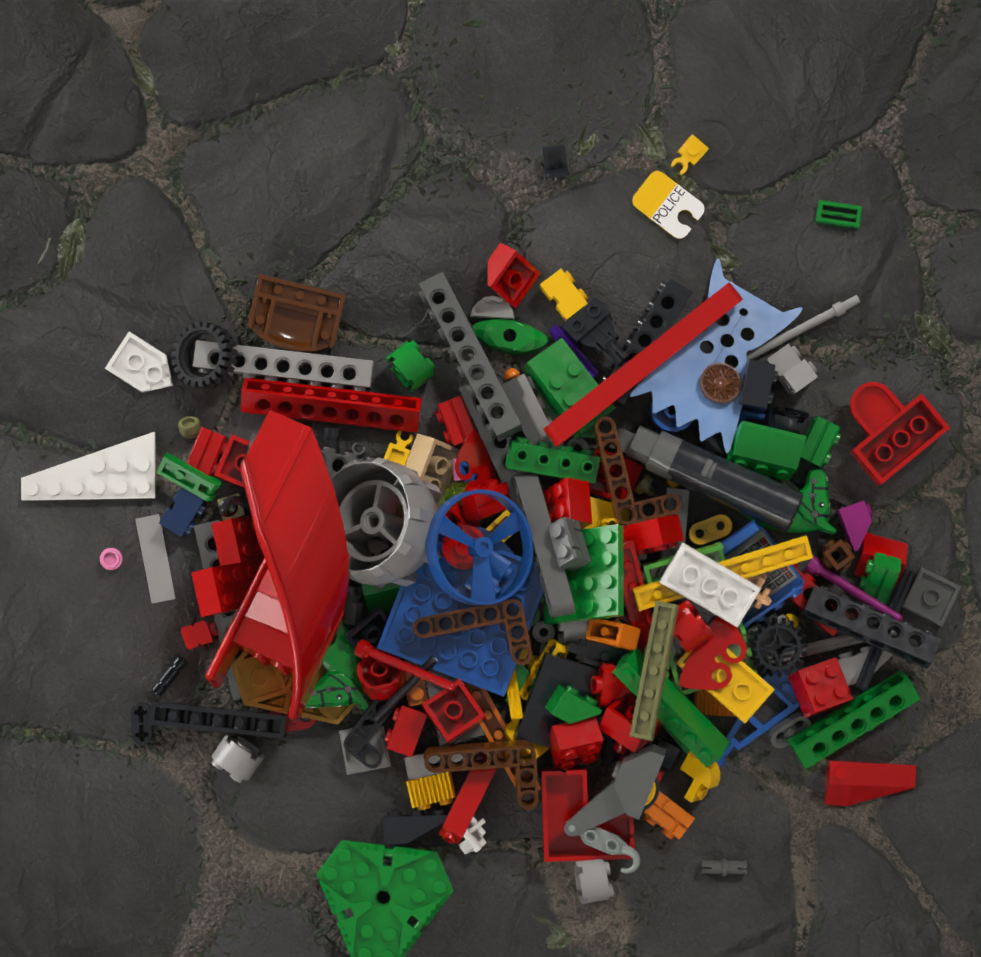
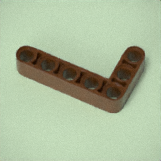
(623, 480)
(480, 622)
(491, 761)

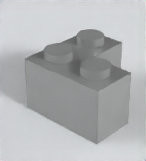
(792, 372)

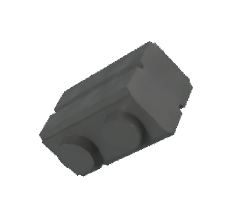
(569, 544)

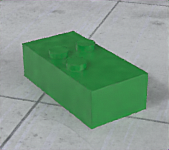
(563, 380)

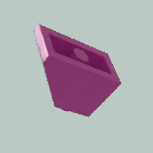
(855, 522)

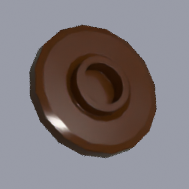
(720, 383)

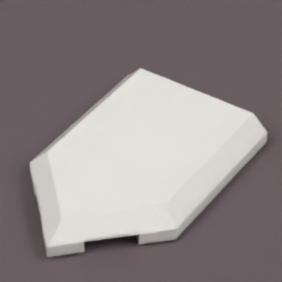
(140, 365)

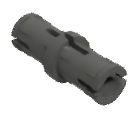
(723, 867)

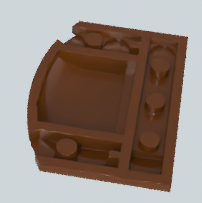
(295, 314)

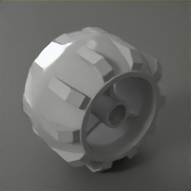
(368, 506)

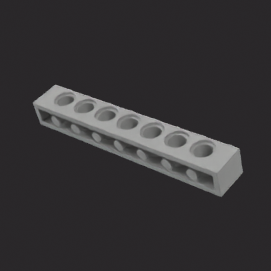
(364, 368)

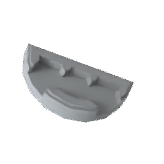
(492, 308)

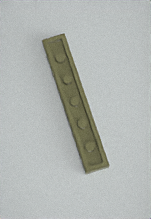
(654, 670)

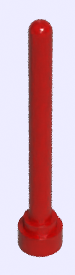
(366, 650)

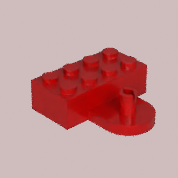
(893, 430)

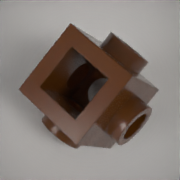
(844, 551)

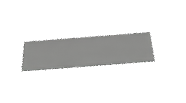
(155, 559)

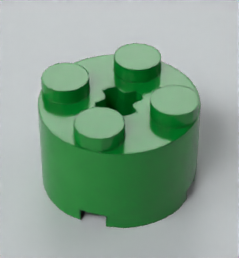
(410, 365)

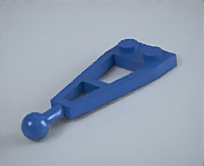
(785, 692)

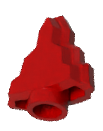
(608, 686)

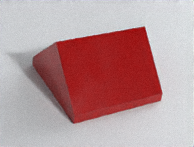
(874, 544)

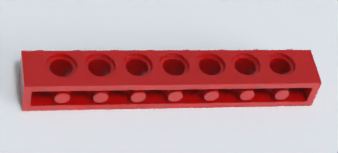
(331, 405)

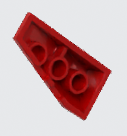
(861, 781)

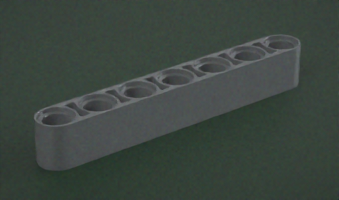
(551, 576)

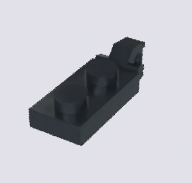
(595, 653)

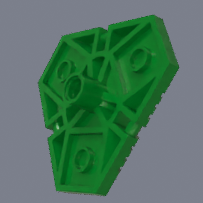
(355, 877)

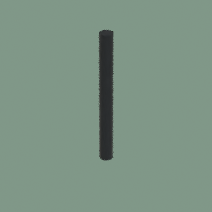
(403, 690)

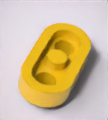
(710, 530)

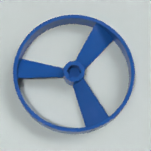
(480, 548)

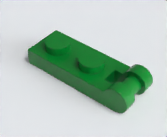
(189, 477)

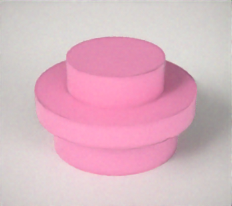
(111, 558)

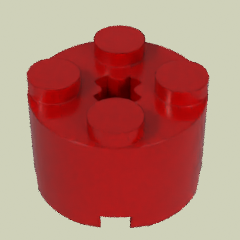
(690, 626)
(379, 679)

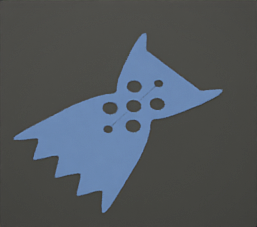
(678, 378)

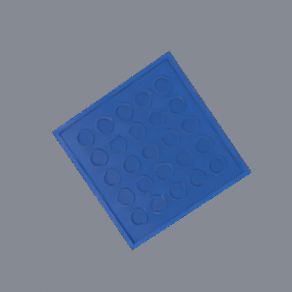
(474, 655)

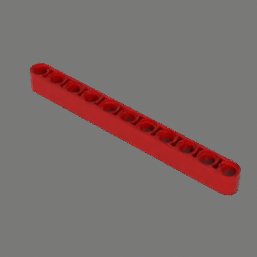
(642, 364)

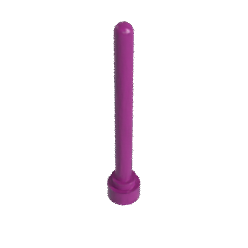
(817, 568)

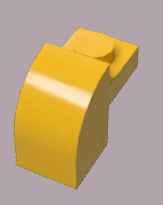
(703, 777)

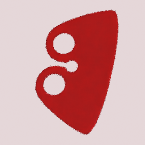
(476, 455)
(702, 663)

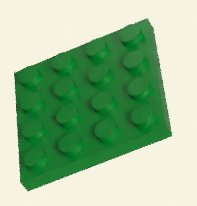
(600, 584)

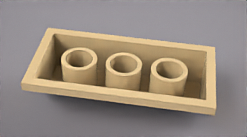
(433, 464)

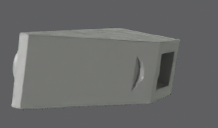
(852, 664)

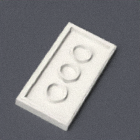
(710, 584)

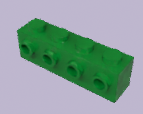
(552, 461)

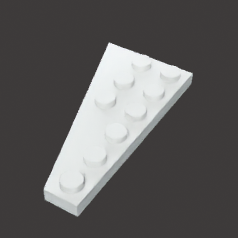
(111, 473)

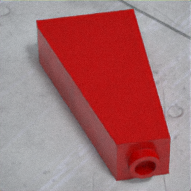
(466, 803)

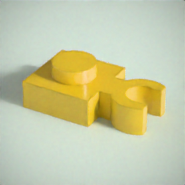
(690, 153)
(398, 452)

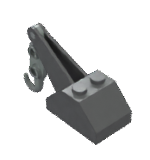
(623, 795)

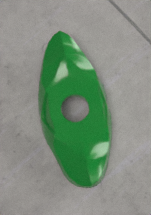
(527, 337)

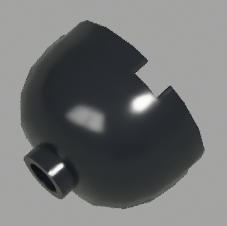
(790, 420)

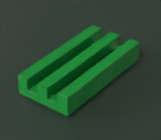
(856, 225)

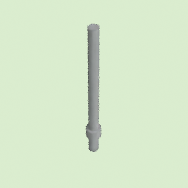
(837, 310)

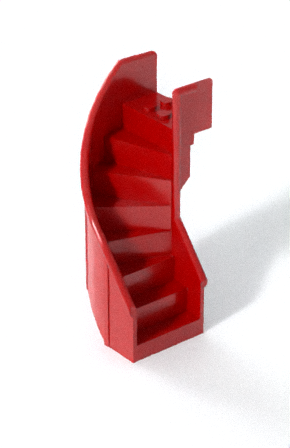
(305, 566)

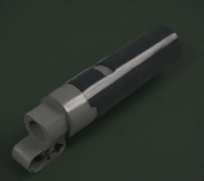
(712, 476)

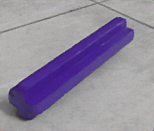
(558, 333)

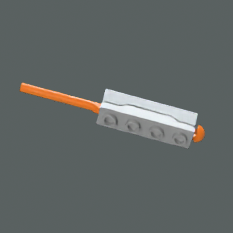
(527, 406)

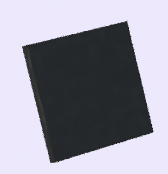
(553, 670)

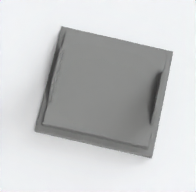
(352, 764)

